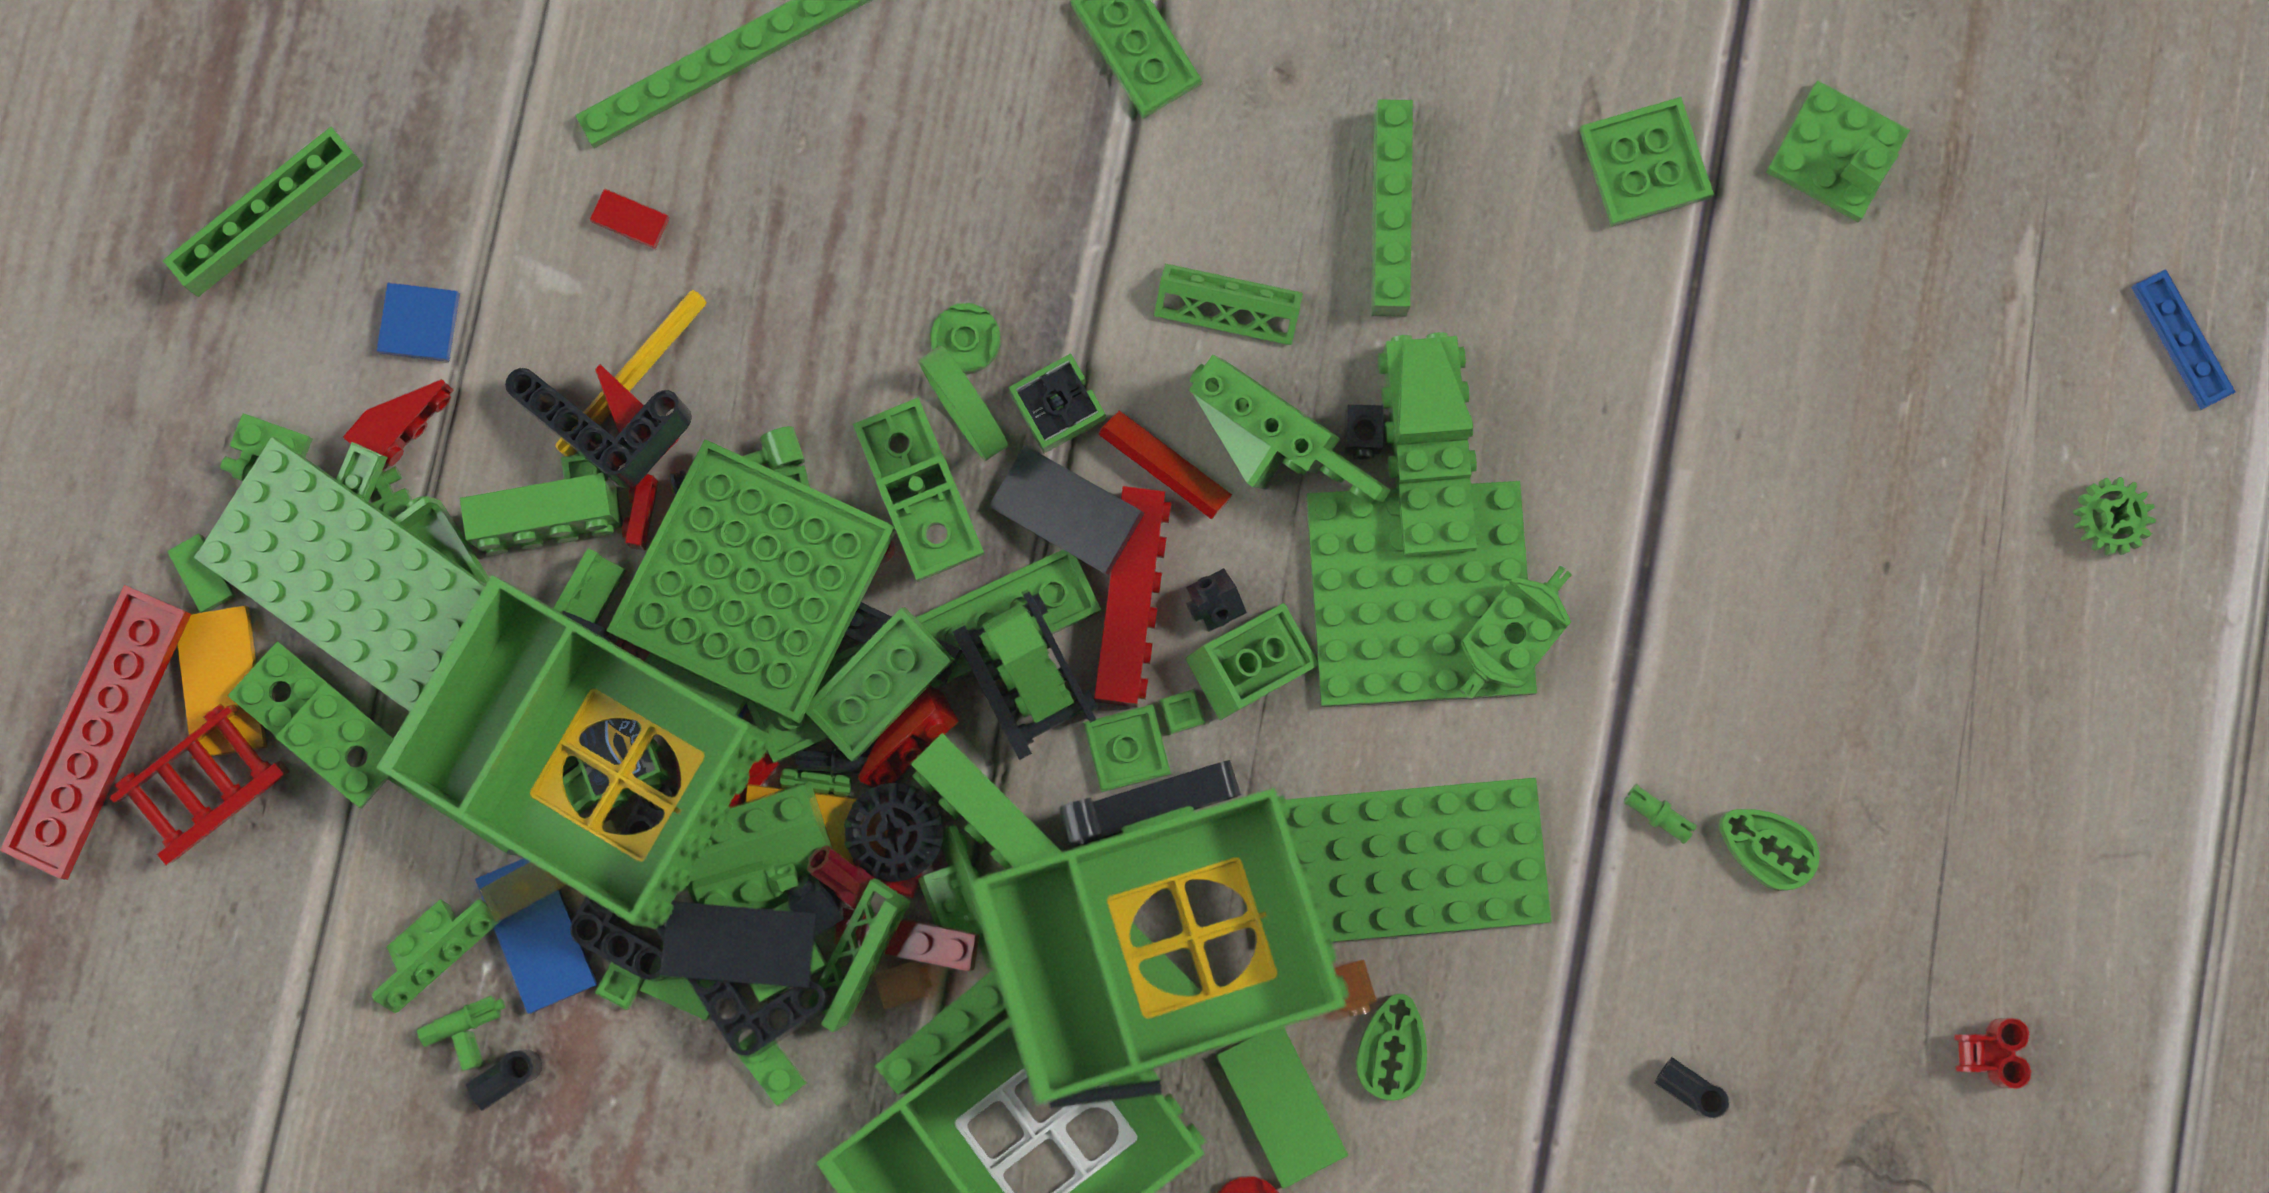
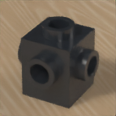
(1215, 600)

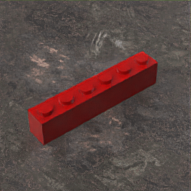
(1129, 604)

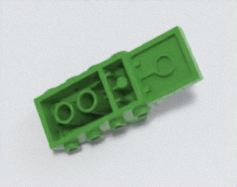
(1268, 431)
(1430, 442)

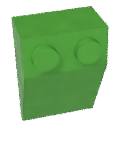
(1251, 661)

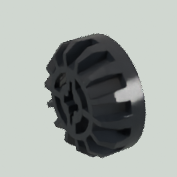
(886, 800)

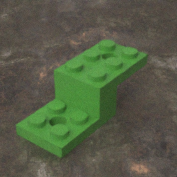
(918, 489)
(315, 723)

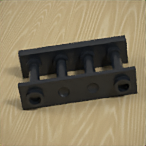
(1004, 703)

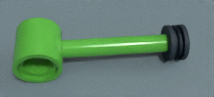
(778, 449)

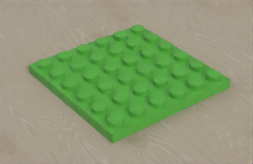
(752, 580)
(1396, 621)

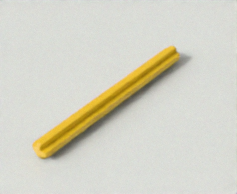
(644, 358)

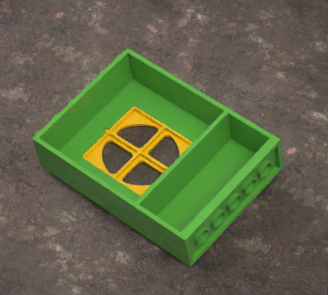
(510, 713)
(1076, 979)

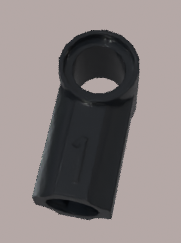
(502, 1078)
(1689, 1088)

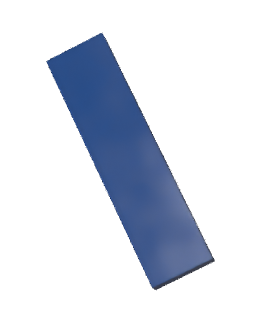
(2183, 339)

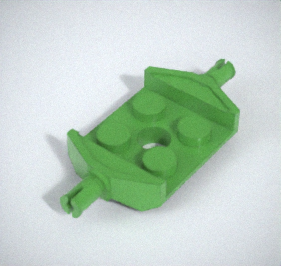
(1524, 604)

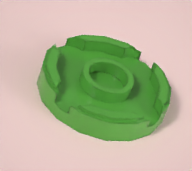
(967, 335)

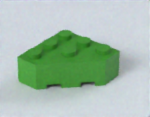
(1025, 663)

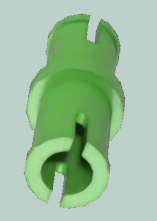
(1660, 813)

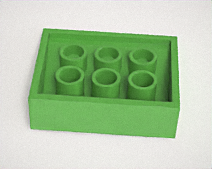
(767, 829)

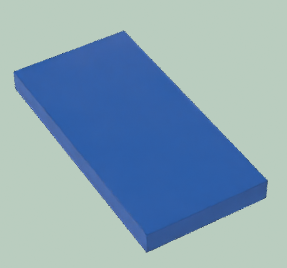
(541, 949)

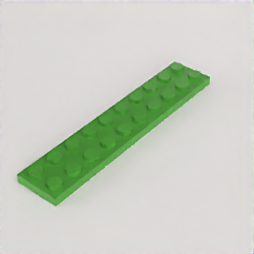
(1055, 578)

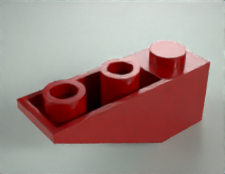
(395, 422)
(908, 738)

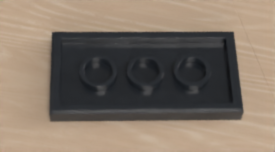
(1066, 509)
(739, 945)

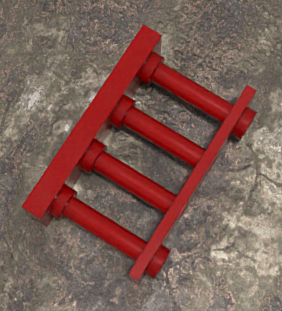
(204, 818)

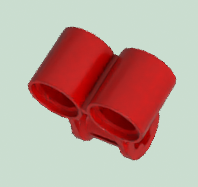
(1991, 1053)

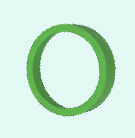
(963, 403)

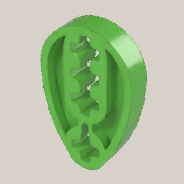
(1785, 834)
(1372, 1051)

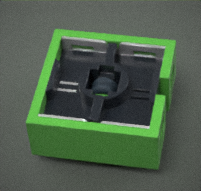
(1057, 403)

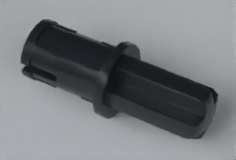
(830, 761)

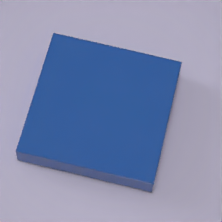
(418, 322)

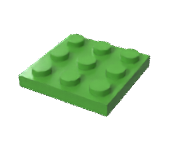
(1823, 143)
(1646, 161)

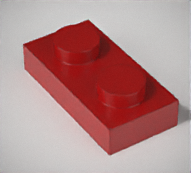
(637, 526)

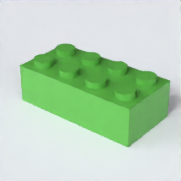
(541, 513)

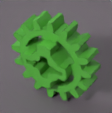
(2130, 514)

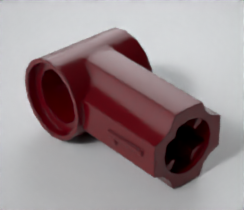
(839, 874)

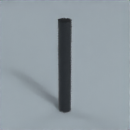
(1110, 1093)

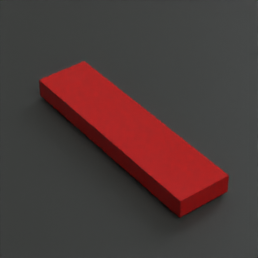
(1165, 464)

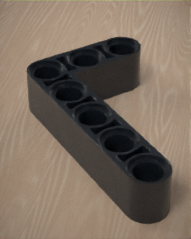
(588, 435)
(1106, 817)
(607, 920)
(760, 1020)

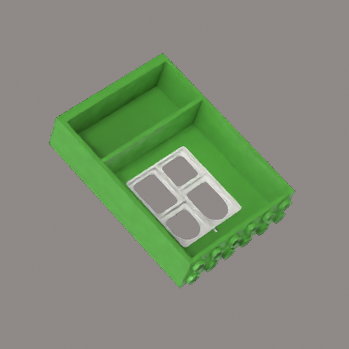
(927, 1144)

